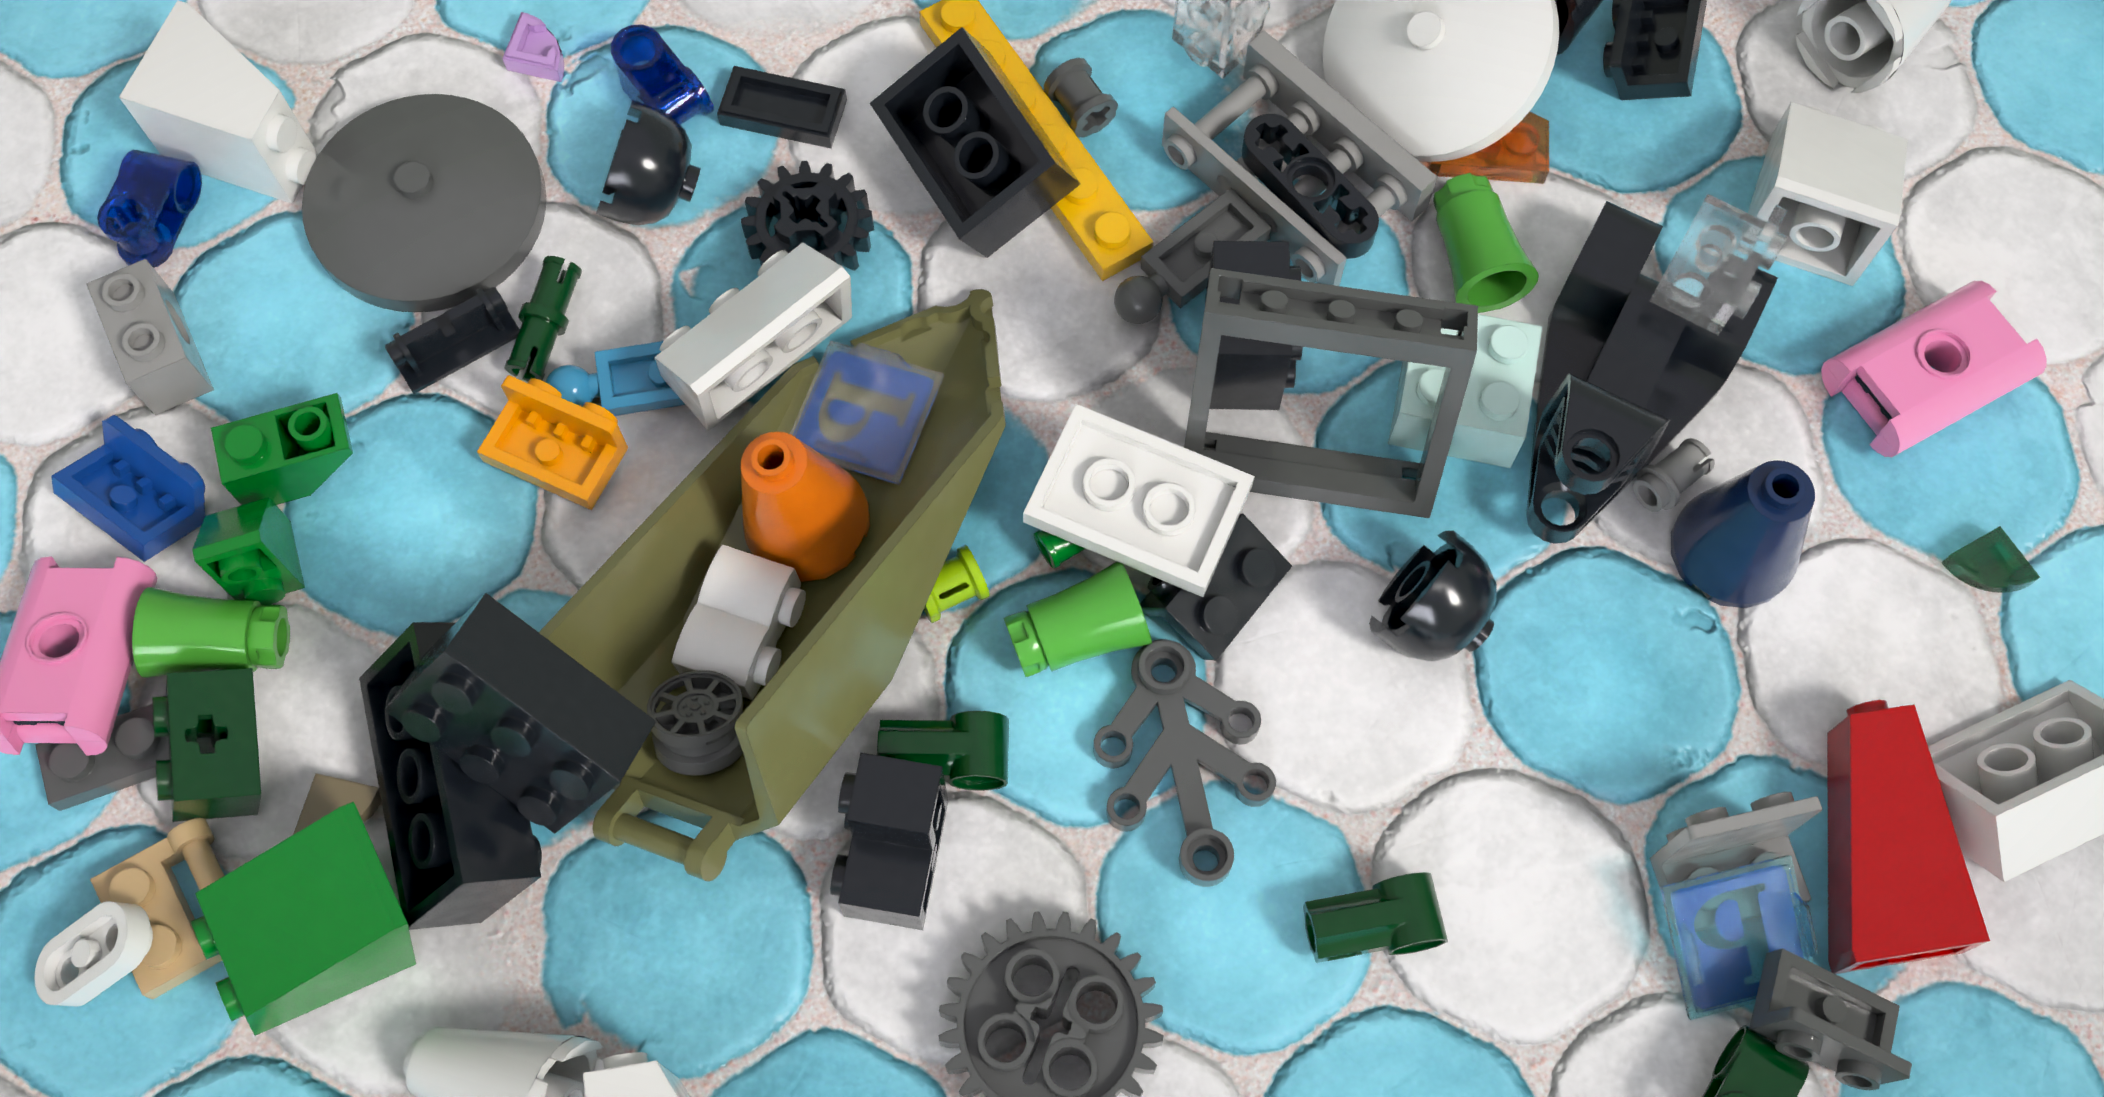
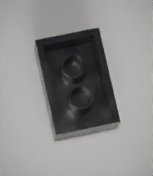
(974, 143)
(521, 715)

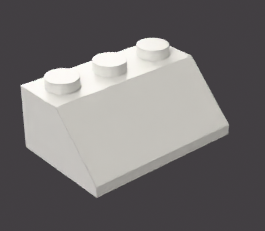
(756, 332)
(2026, 780)

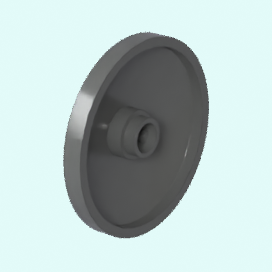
(424, 202)

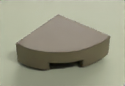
(331, 793)

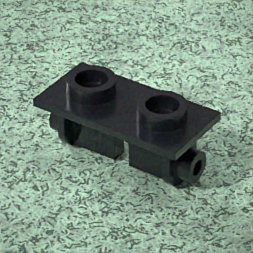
(453, 339)

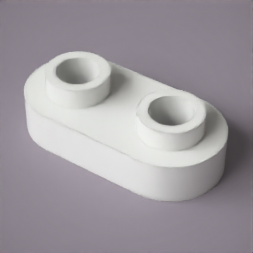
(93, 954)

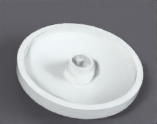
(1441, 71)

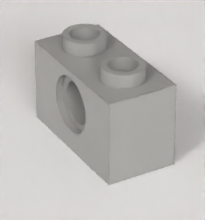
(149, 337)

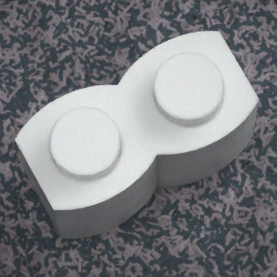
(740, 619)

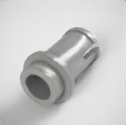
(1662, 484)

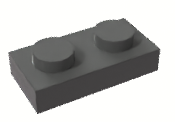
(128, 760)

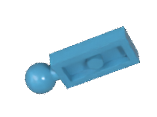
(624, 381)

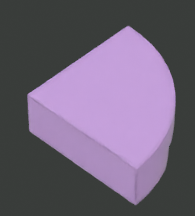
(534, 50)

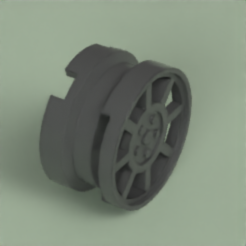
(697, 728)

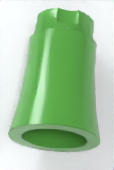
(1481, 245)
(1079, 623)
(206, 634)

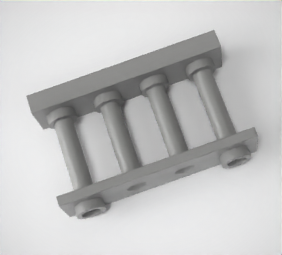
(1319, 112)

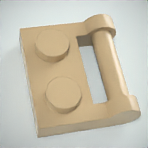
(150, 883)

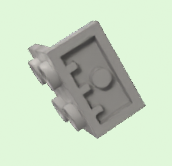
(1725, 842)

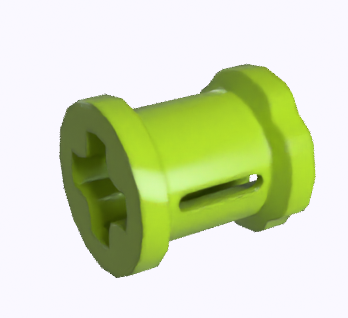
(956, 583)

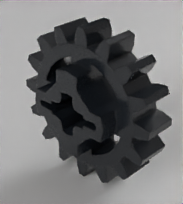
(809, 213)

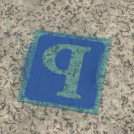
(1726, 927)

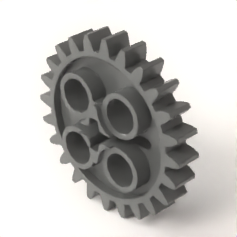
(993, 1003)

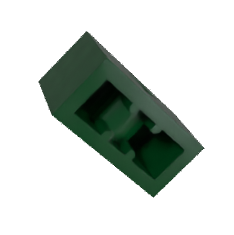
(218, 707)

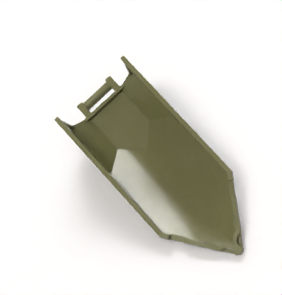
(851, 623)

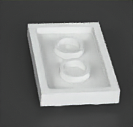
(1138, 499)

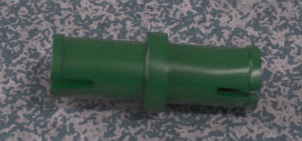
(543, 318)

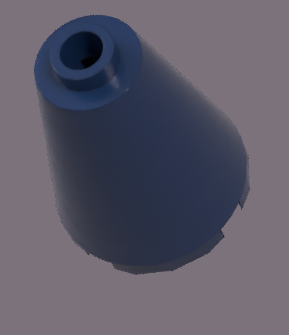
(1745, 534)

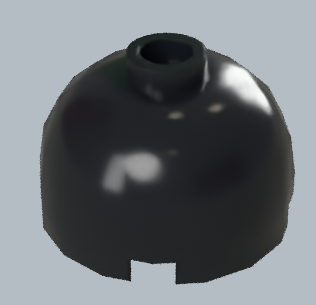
(649, 168)
(1438, 602)

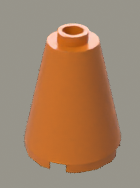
(800, 507)

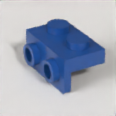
(134, 490)

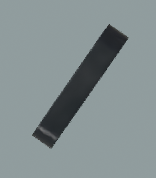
(1306, 159)

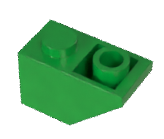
(283, 450)
(250, 552)

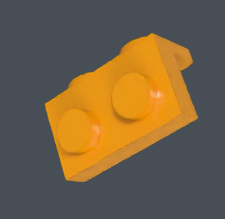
(554, 442)

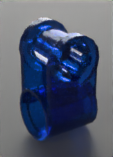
(661, 81)
(149, 205)

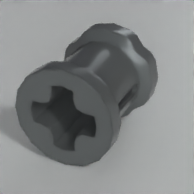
(1080, 97)

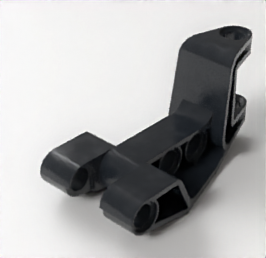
(1619, 374)

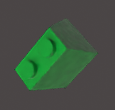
(304, 923)

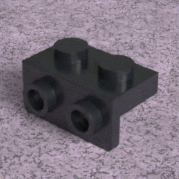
(1654, 47)
(1237, 589)

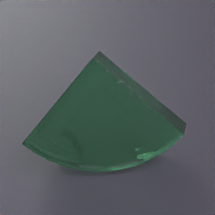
(1992, 564)

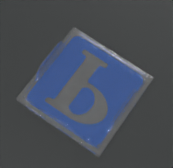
(866, 409)

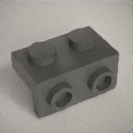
(1827, 1021)

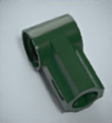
(967, 746)
(1393, 916)

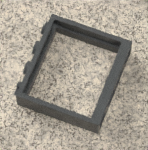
(1346, 323)

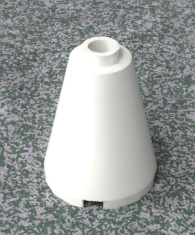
(1862, 39)
(499, 1064)

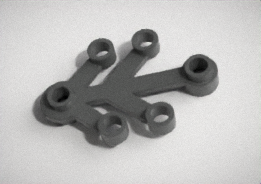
(1182, 749)

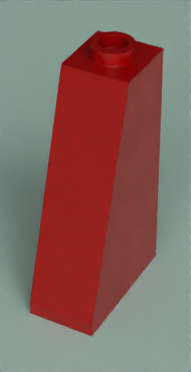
(1892, 847)

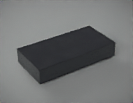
(782, 107)

